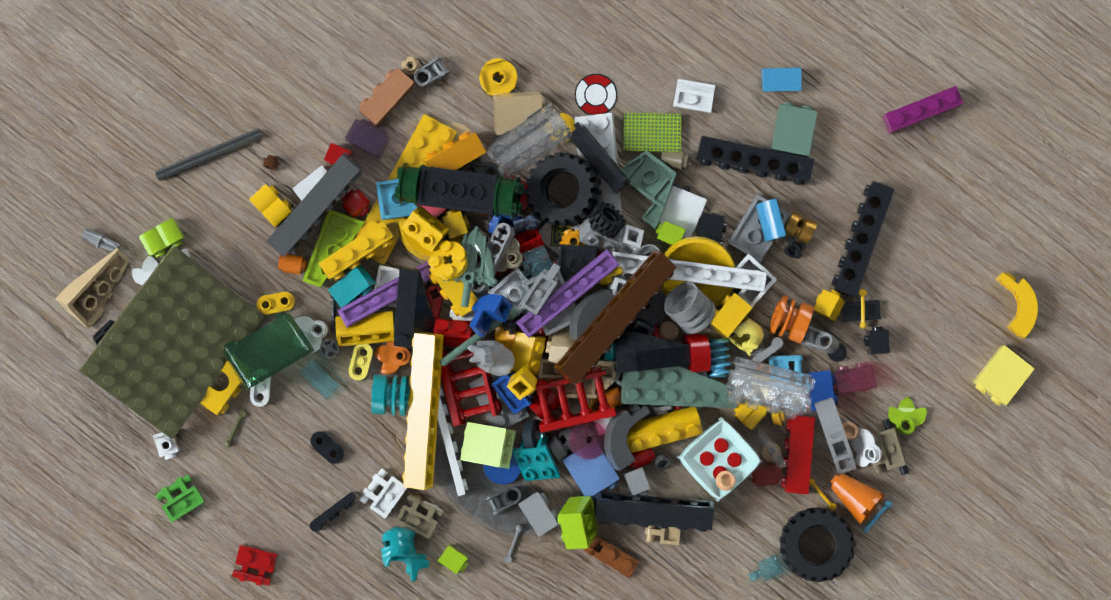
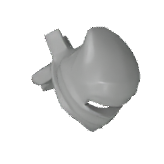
(492, 357)

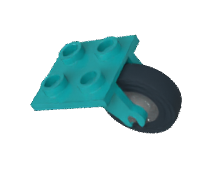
(533, 455)

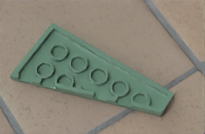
(673, 388)

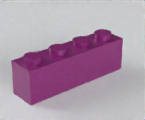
(922, 110)

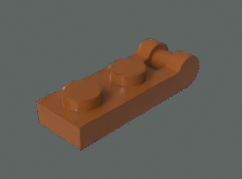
(612, 556)

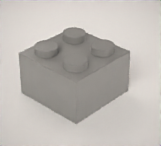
(538, 513)

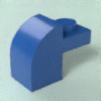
(489, 309)

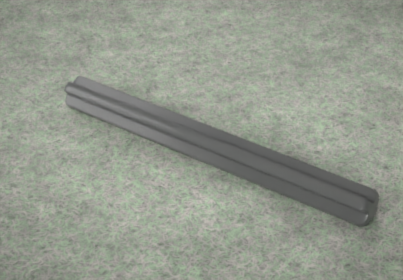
(208, 154)

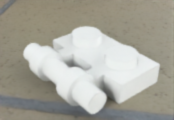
(387, 497)

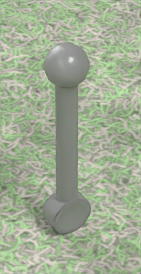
(508, 558)

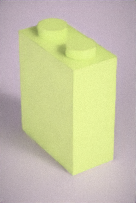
(487, 445)

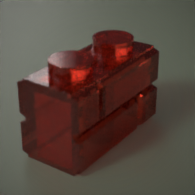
(766, 475)

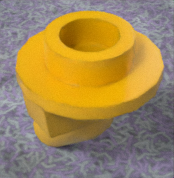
(608, 278)

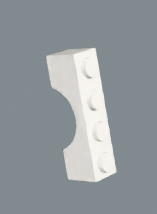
(631, 244)

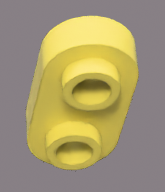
(360, 361)

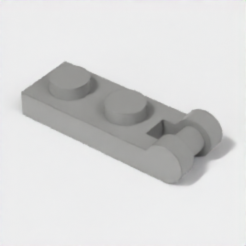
(762, 354)

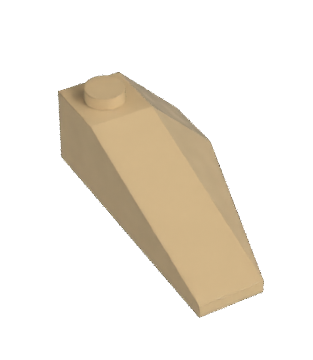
(89, 292)

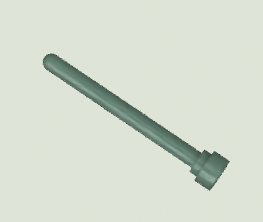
(472, 340)

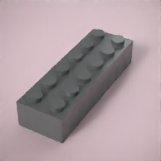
(318, 200)

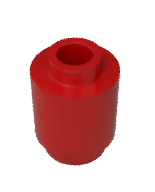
(642, 458)

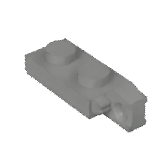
(540, 289)

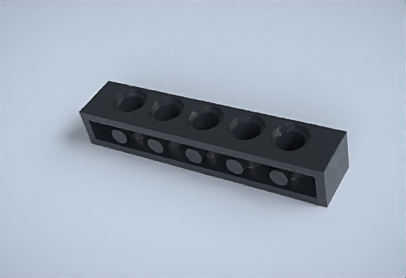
(803, 164)
(883, 195)

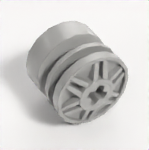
(689, 308)

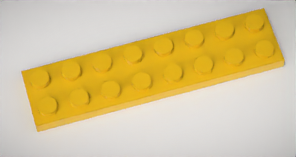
(426, 137)

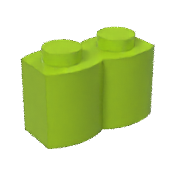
(162, 238)

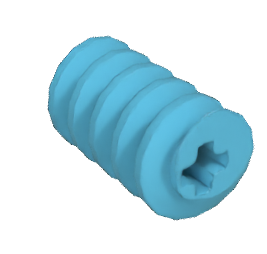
(718, 358)

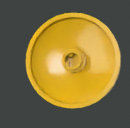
(701, 251)

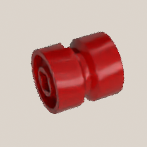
(553, 402)

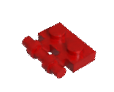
(256, 559)

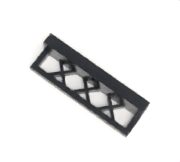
(599, 158)

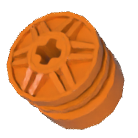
(791, 319)

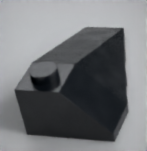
(412, 308)

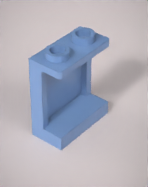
(591, 474)

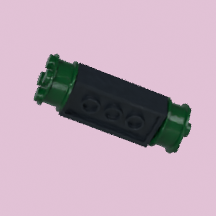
(459, 190)

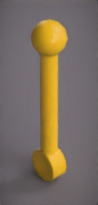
(862, 292)
(832, 506)

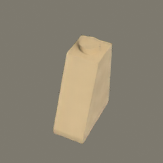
(514, 108)

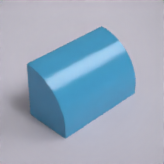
(781, 79)
(770, 220)

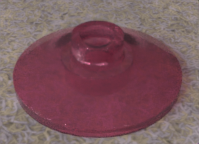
(578, 438)

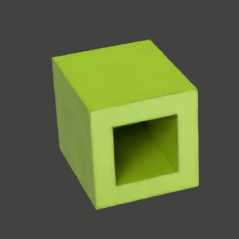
(670, 232)
(453, 559)

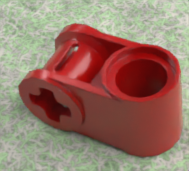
(437, 303)

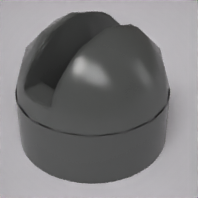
(662, 461)

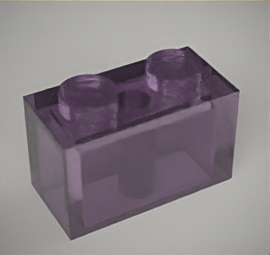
(368, 138)

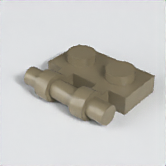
(891, 450)
(417, 521)

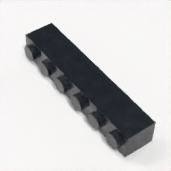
(654, 511)

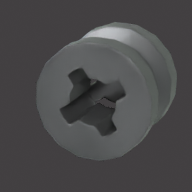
(326, 348)

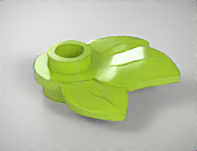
(906, 413)

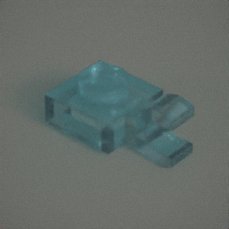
(767, 568)

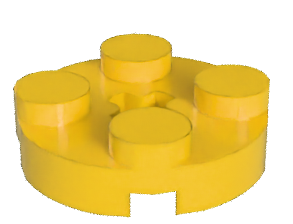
(502, 67)
(444, 251)

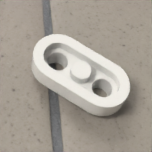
(261, 388)

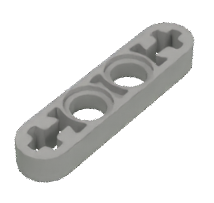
(497, 259)

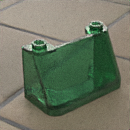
(267, 350)

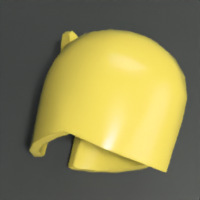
(747, 336)

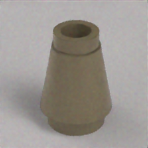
(676, 159)

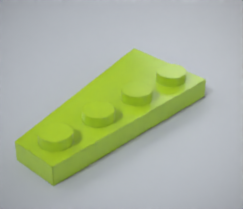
(335, 233)

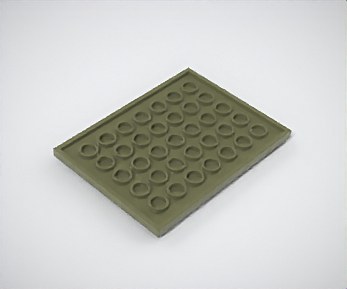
(170, 342)

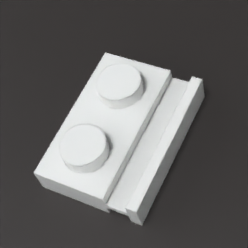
(694, 96)

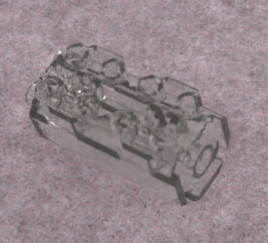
(529, 141)
(770, 387)

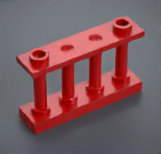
(455, 396)
(568, 418)

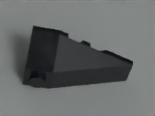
(646, 352)

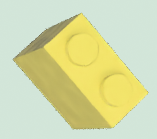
(1003, 376)

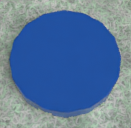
(503, 475)

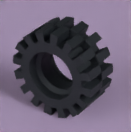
(606, 220)

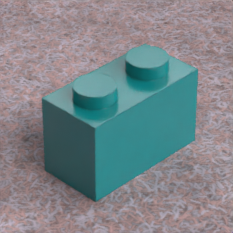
(352, 286)

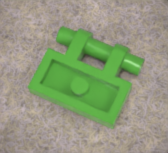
(184, 502)

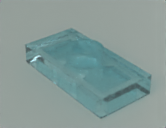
(319, 379)

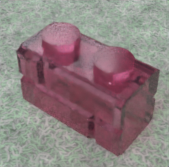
(854, 379)

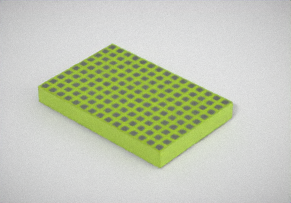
(652, 132)

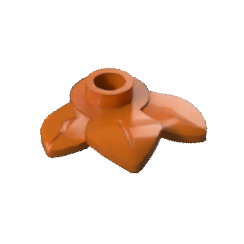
(389, 356)

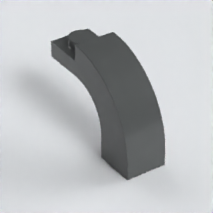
(587, 311)
(616, 436)

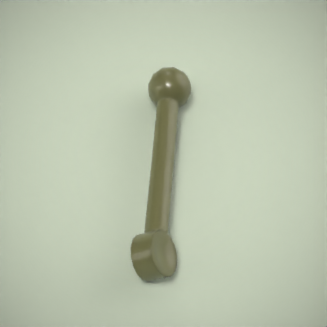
(242, 414)

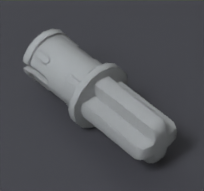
(99, 240)

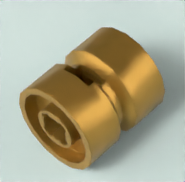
(807, 227)

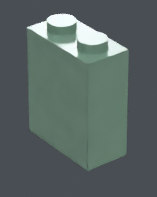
(794, 129)

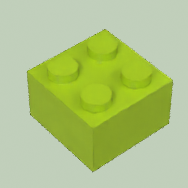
(578, 522)

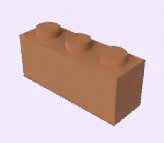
(386, 96)

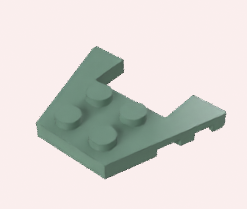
(653, 181)

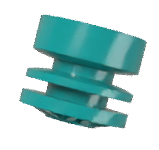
(389, 395)

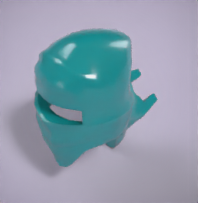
(400, 547)

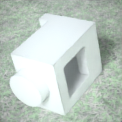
(173, 448)

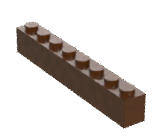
(615, 317)

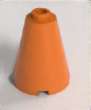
(856, 496)

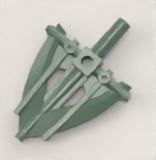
(475, 244)

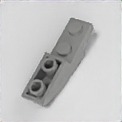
(835, 435)

